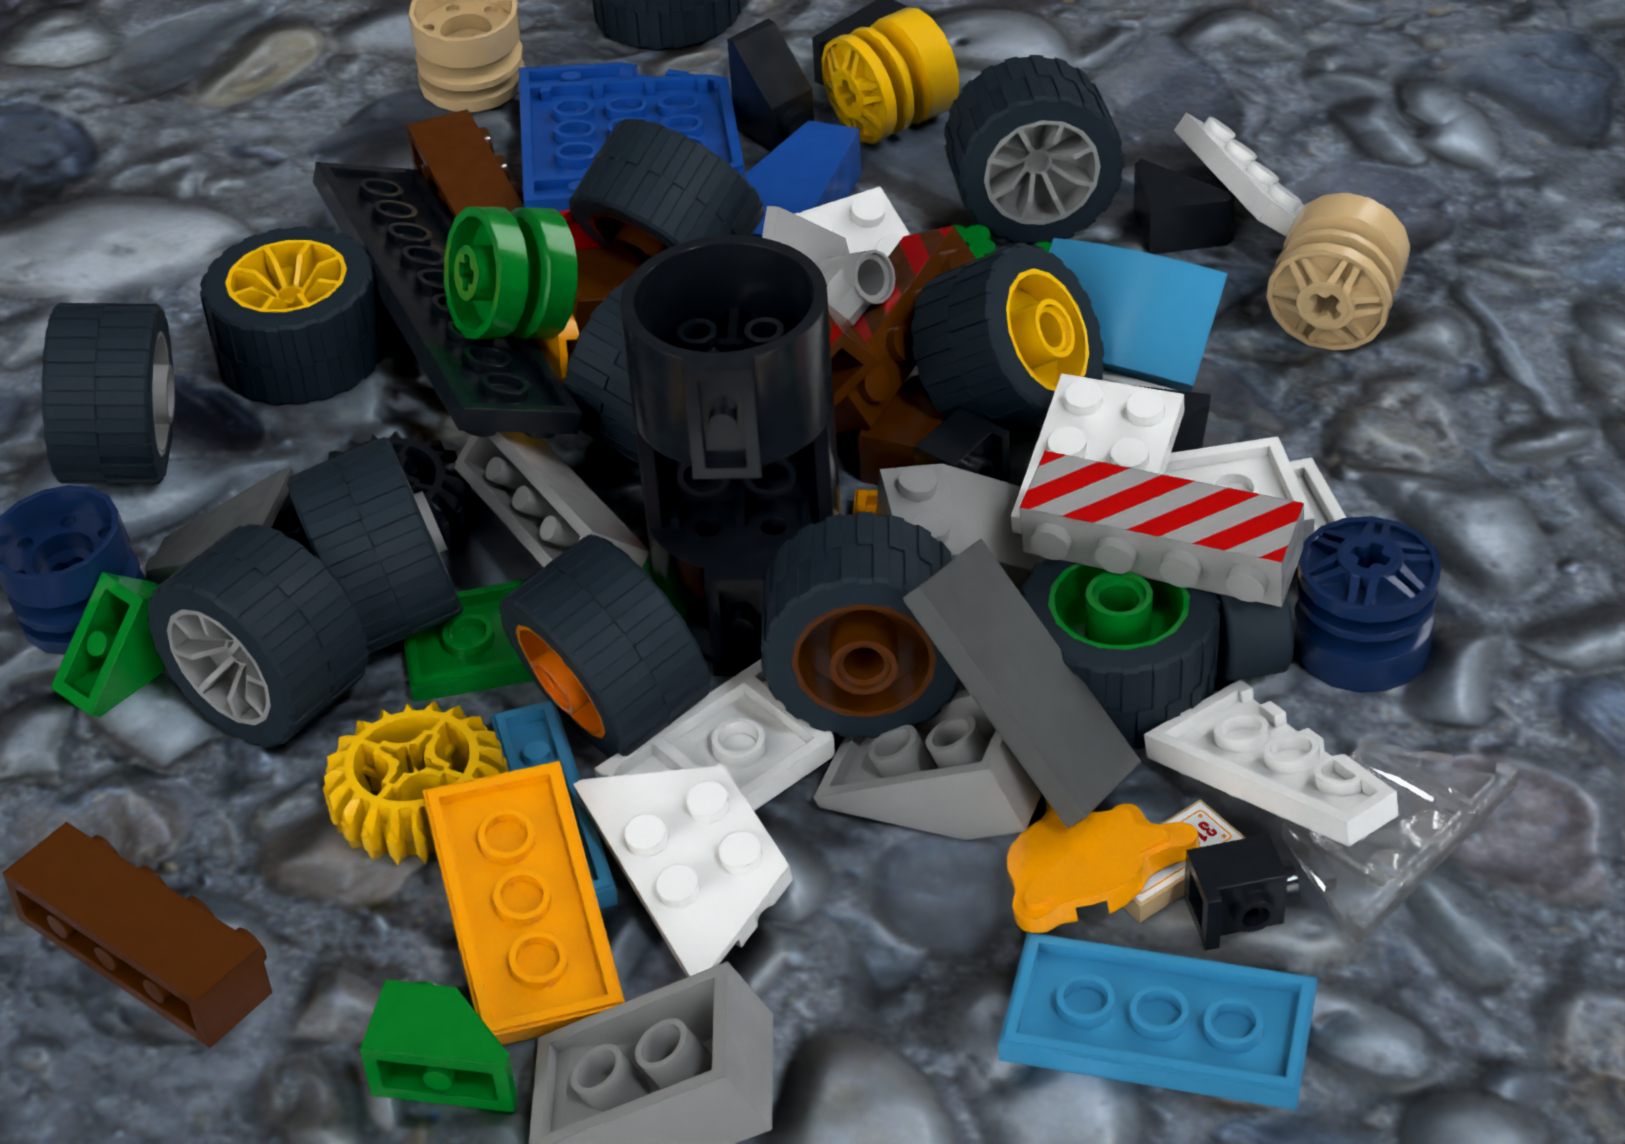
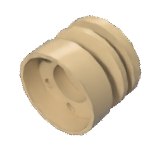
(467, 52)
(1338, 271)

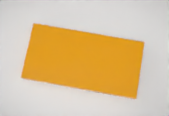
(522, 901)

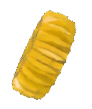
(398, 761)

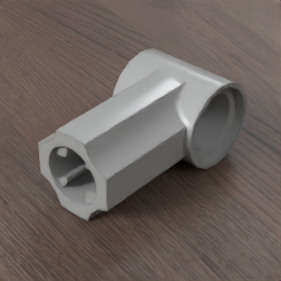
(857, 281)

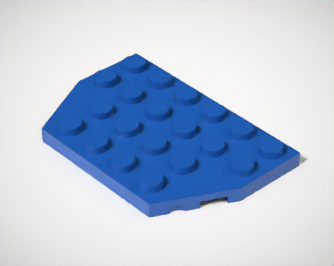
(575, 107)

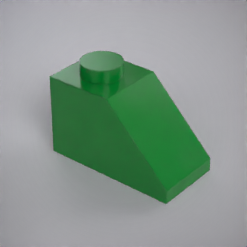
(111, 647)
(435, 1049)

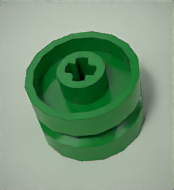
(510, 272)

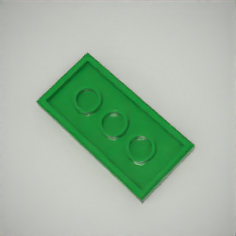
(467, 650)

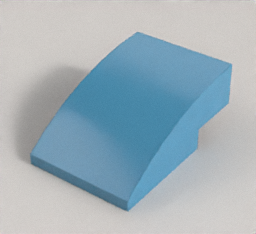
(1148, 309)

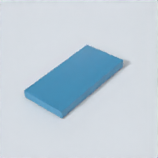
(1159, 1020)

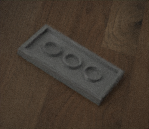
(1022, 682)

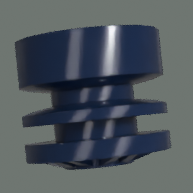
(54, 556)
(1365, 604)

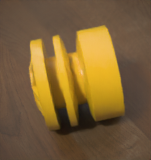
(890, 74)

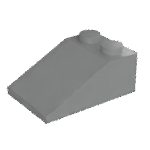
(958, 511)
(936, 778)
(660, 1068)

